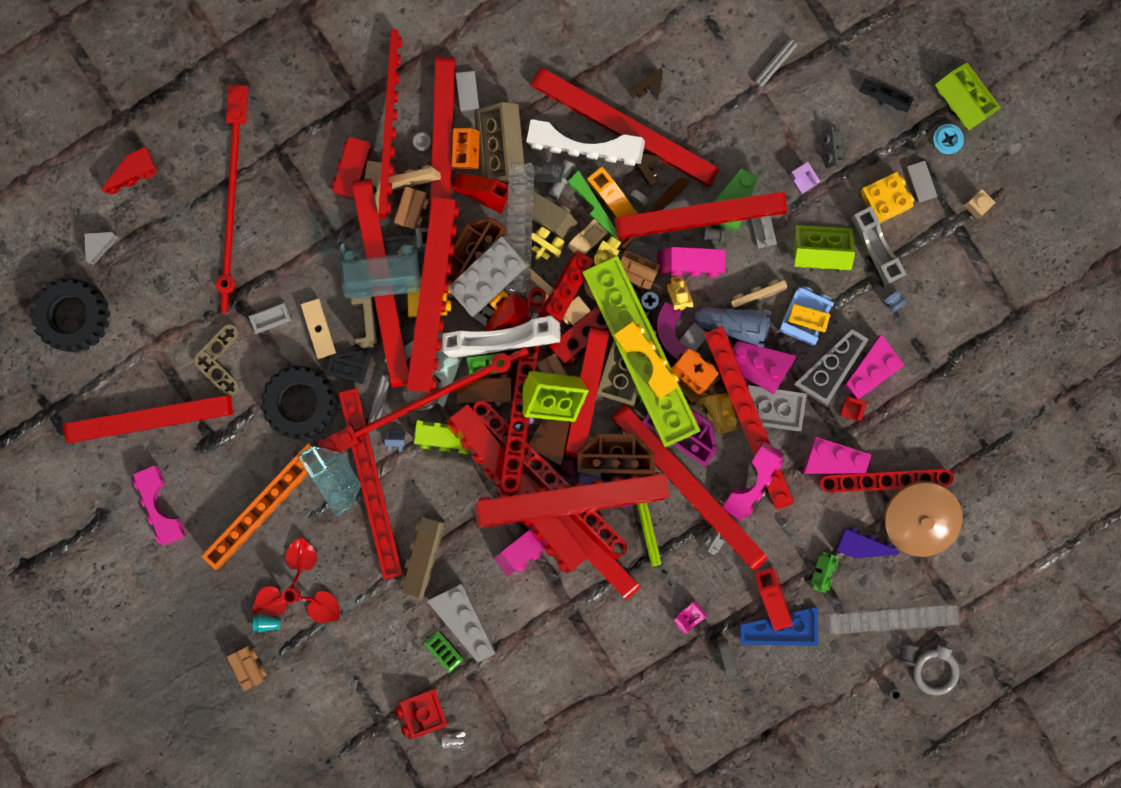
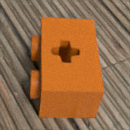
(465, 148)
(698, 380)

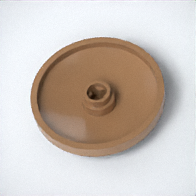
(923, 518)

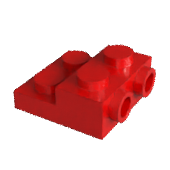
(420, 714)

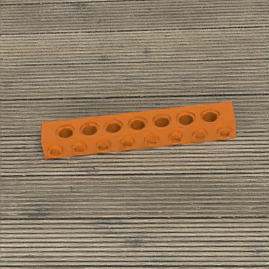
(256, 512)

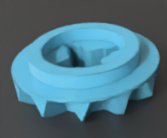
(956, 142)

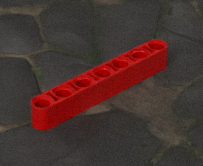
(590, 376)
(895, 482)

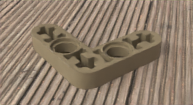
(212, 357)

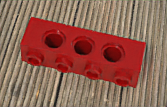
(566, 287)
(561, 348)

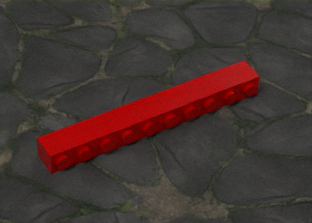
(431, 297)
(491, 457)
(571, 500)

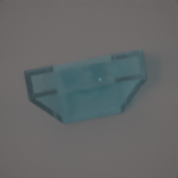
(332, 477)

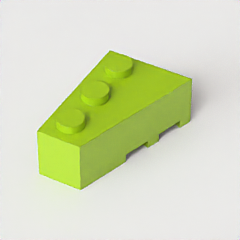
(439, 435)

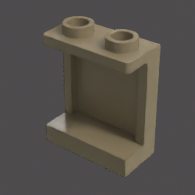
(370, 321)

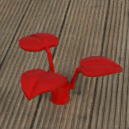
(269, 601)

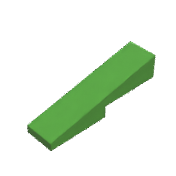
(580, 186)

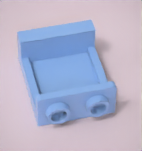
(805, 297)

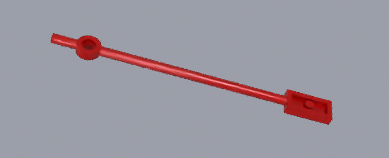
(236, 115)
(349, 436)

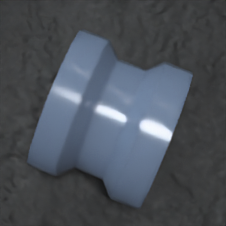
(895, 300)

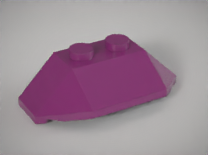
(698, 446)

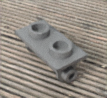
(764, 232)
(711, 542)

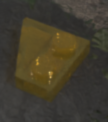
(721, 412)

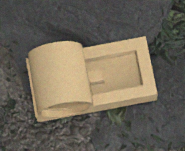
(587, 238)

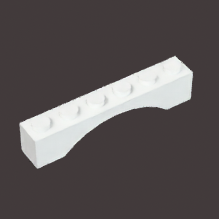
(623, 148)
(533, 333)

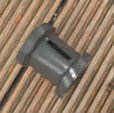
(714, 234)
(908, 654)

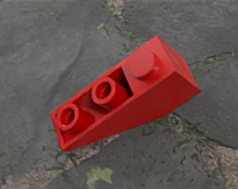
(133, 168)
(484, 190)
(509, 314)
(774, 598)

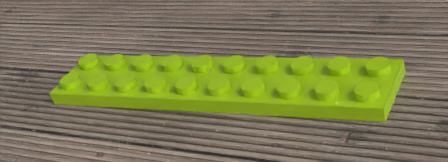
(620, 308)

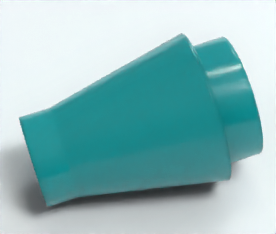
(265, 623)

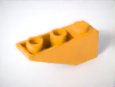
(610, 193)

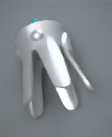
(449, 741)

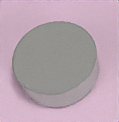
(422, 142)
(639, 198)

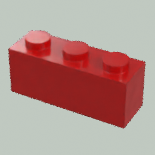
(351, 167)

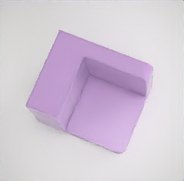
(804, 178)

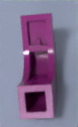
(666, 332)

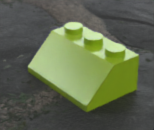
(967, 96)
(823, 247)
(553, 396)

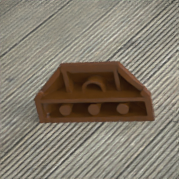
(473, 243)
(616, 455)

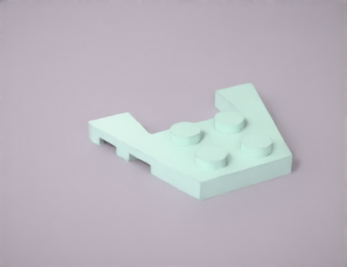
(447, 367)

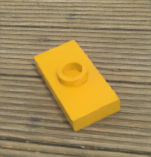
(809, 318)

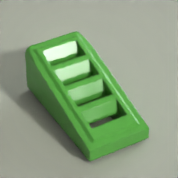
(454, 652)

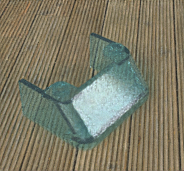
(380, 274)

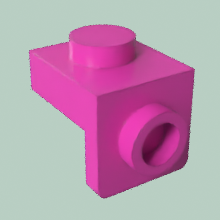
(690, 617)

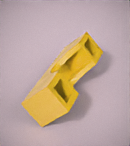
(632, 339)

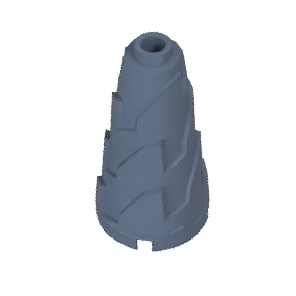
(745, 325)

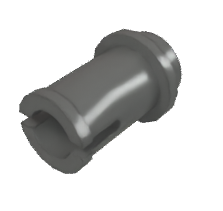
(888, 693)

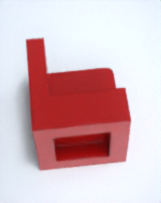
(853, 409)

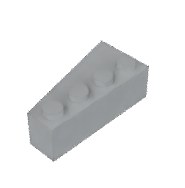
(830, 371)
(463, 620)

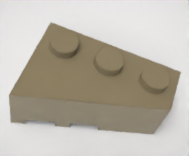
(553, 217)

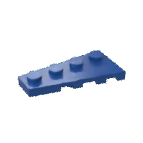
(802, 633)

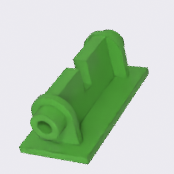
(824, 579)

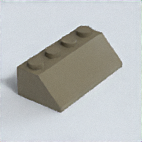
(499, 139)
(616, 379)
(423, 557)

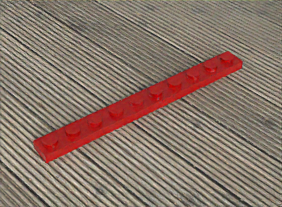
(389, 131)
(746, 409)
(371, 487)

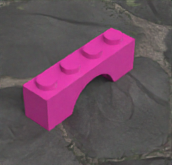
(149, 484)
(741, 500)

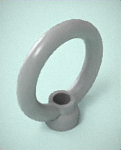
(941, 652)

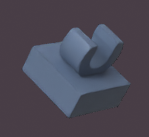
(395, 438)

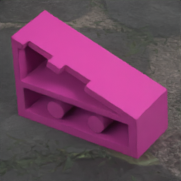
(691, 261)
(763, 365)
(873, 369)
(830, 457)
(518, 553)

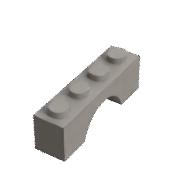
(874, 241)

